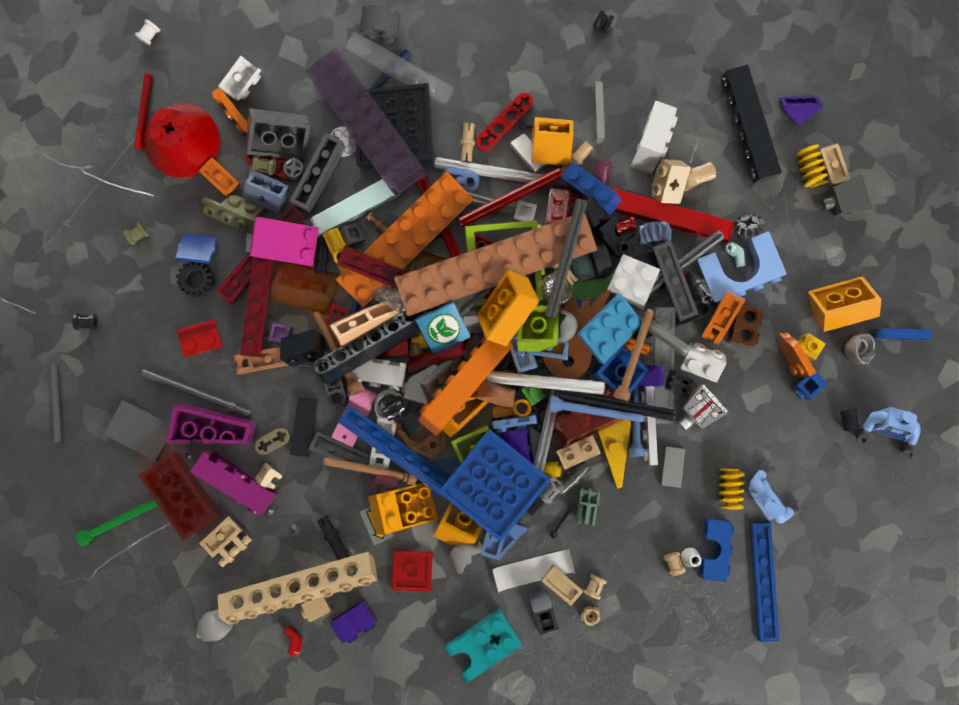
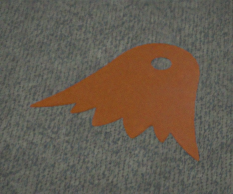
(577, 349)

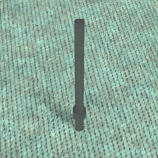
(231, 407)

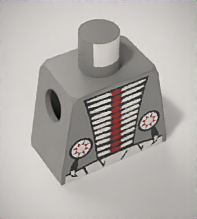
(701, 409)

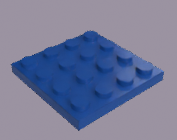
(494, 485)

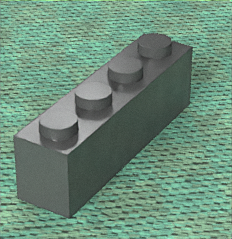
(318, 173)

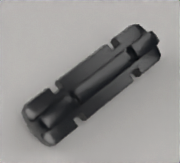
(321, 256)

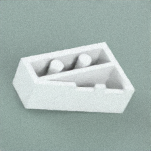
(654, 137)
(382, 372)

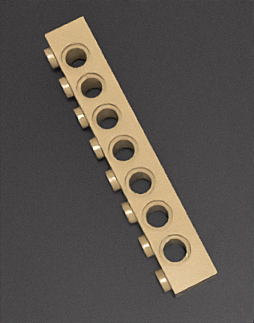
(268, 590)

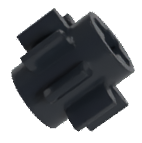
(393, 410)

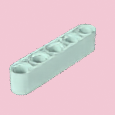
(353, 207)

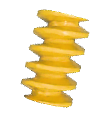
(811, 167)
(732, 489)

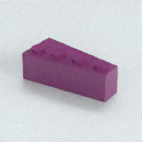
(204, 426)
(233, 482)

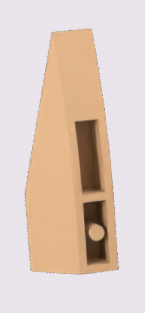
(360, 322)

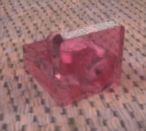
(387, 483)

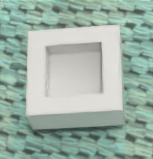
(525, 211)

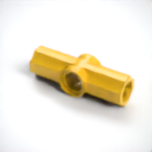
(335, 244)

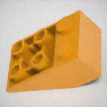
(402, 508)

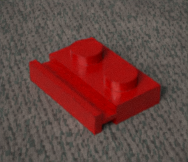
(199, 338)

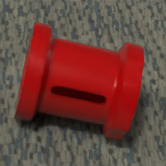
(625, 225)

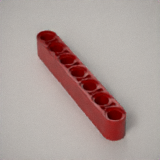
(678, 217)

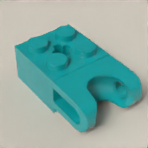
(480, 647)

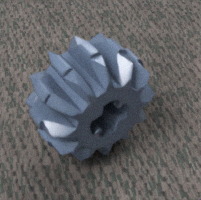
(654, 233)

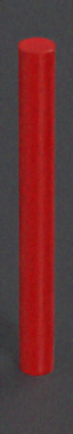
(143, 111)

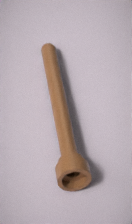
(354, 386)
(623, 391)
(406, 476)

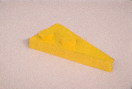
(615, 445)

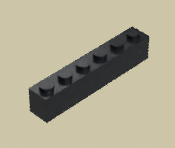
(751, 124)

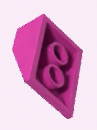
(283, 241)

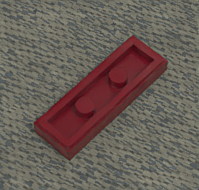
(428, 358)

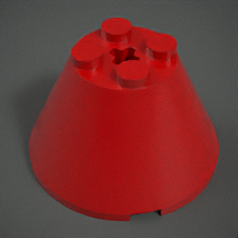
(181, 139)

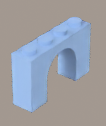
(767, 269)

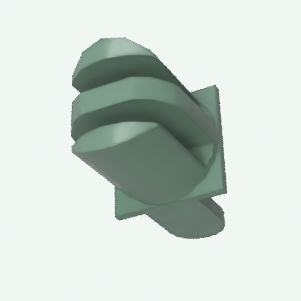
(589, 493)

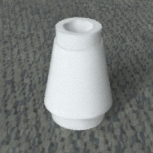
(687, 556)

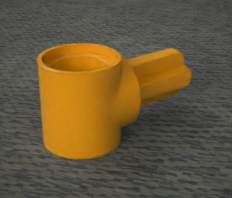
(501, 411)

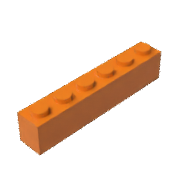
(462, 386)

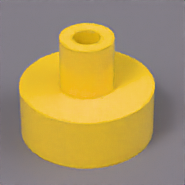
(420, 339)

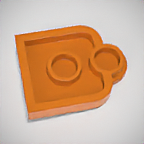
(796, 357)

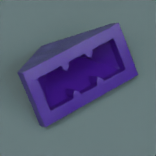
(801, 107)
(653, 377)

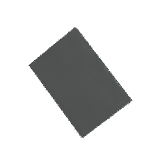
(138, 430)

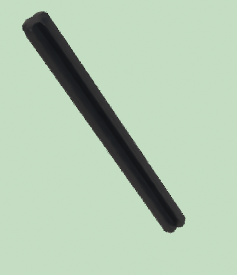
(617, 404)

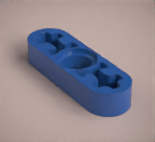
(902, 334)

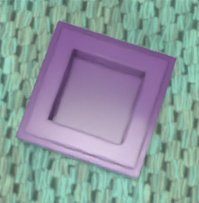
(279, 331)

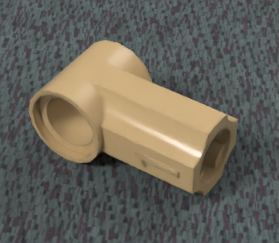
(700, 175)

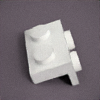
(239, 79)
(704, 362)

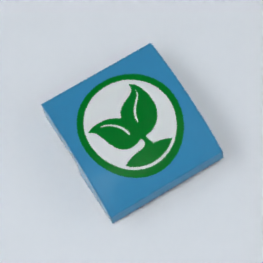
(442, 327)

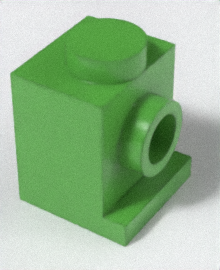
(533, 394)

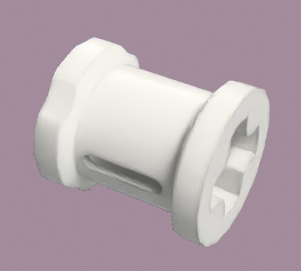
(147, 32)

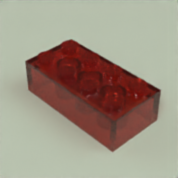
(179, 495)

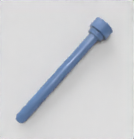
(557, 404)
(636, 449)

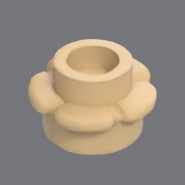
(594, 619)

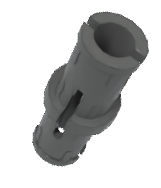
(699, 286)
(574, 477)

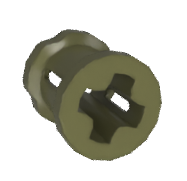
(264, 165)
(136, 233)

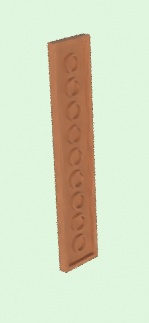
(488, 265)

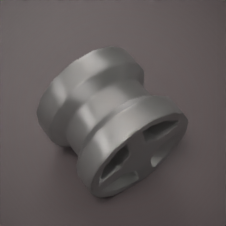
(291, 167)

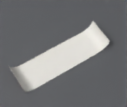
(531, 569)

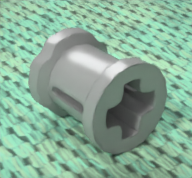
(551, 490)

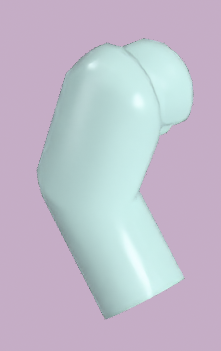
(736, 252)

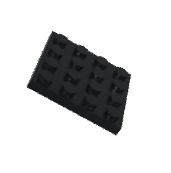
(410, 114)

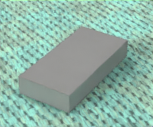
(672, 467)

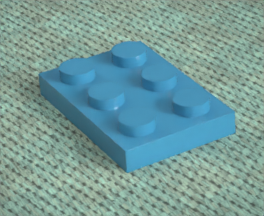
(610, 328)

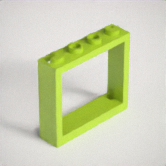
(470, 242)

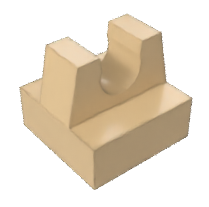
(265, 476)

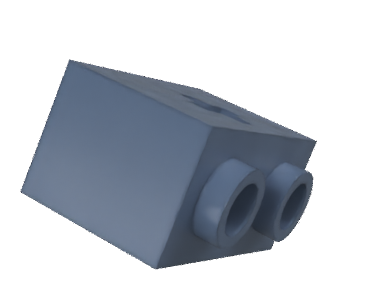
(265, 191)

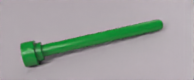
(85, 537)

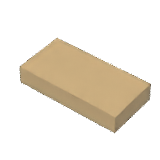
(562, 585)

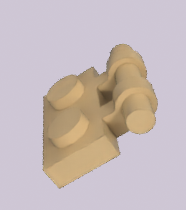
(221, 537)

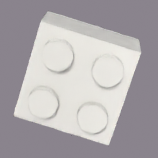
(633, 281)

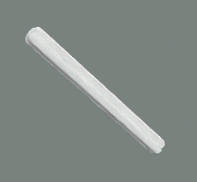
(488, 171)
(546, 382)

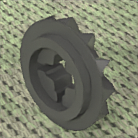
(753, 230)

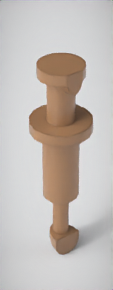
(378, 224)

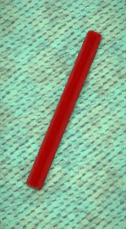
(510, 197)

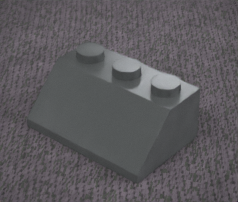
(277, 134)

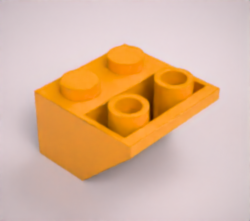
(552, 141)

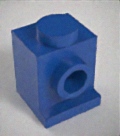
(815, 385)

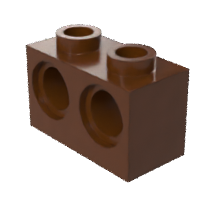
(751, 328)

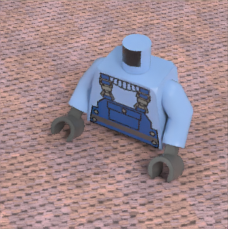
(893, 424)
(768, 499)

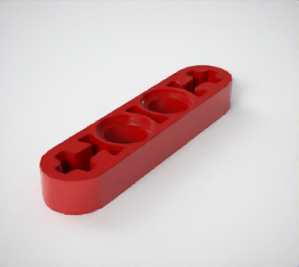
(504, 122)

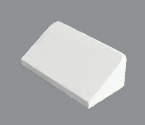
(523, 147)

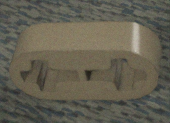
(270, 437)

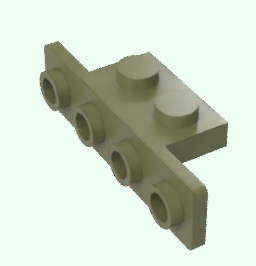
(234, 212)

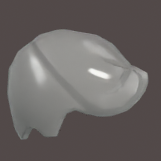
(567, 326)
(860, 349)
(384, 396)
(462, 554)
(212, 627)

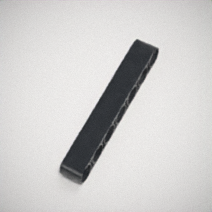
(367, 346)

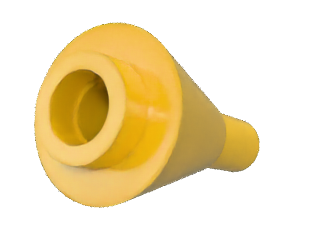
(553, 469)

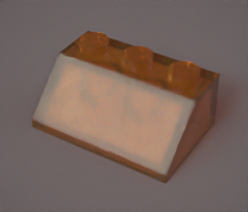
(303, 288)

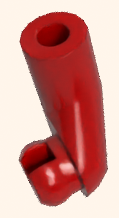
(295, 641)

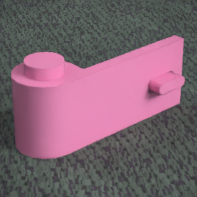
(362, 403)

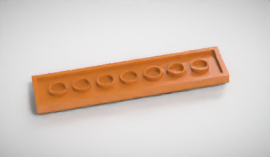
(410, 233)

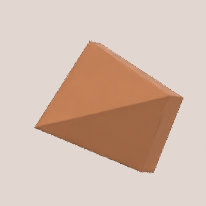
(496, 394)

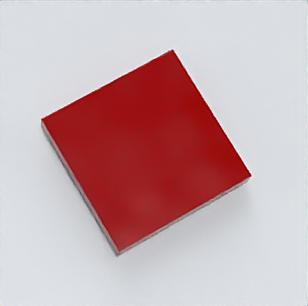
(412, 570)

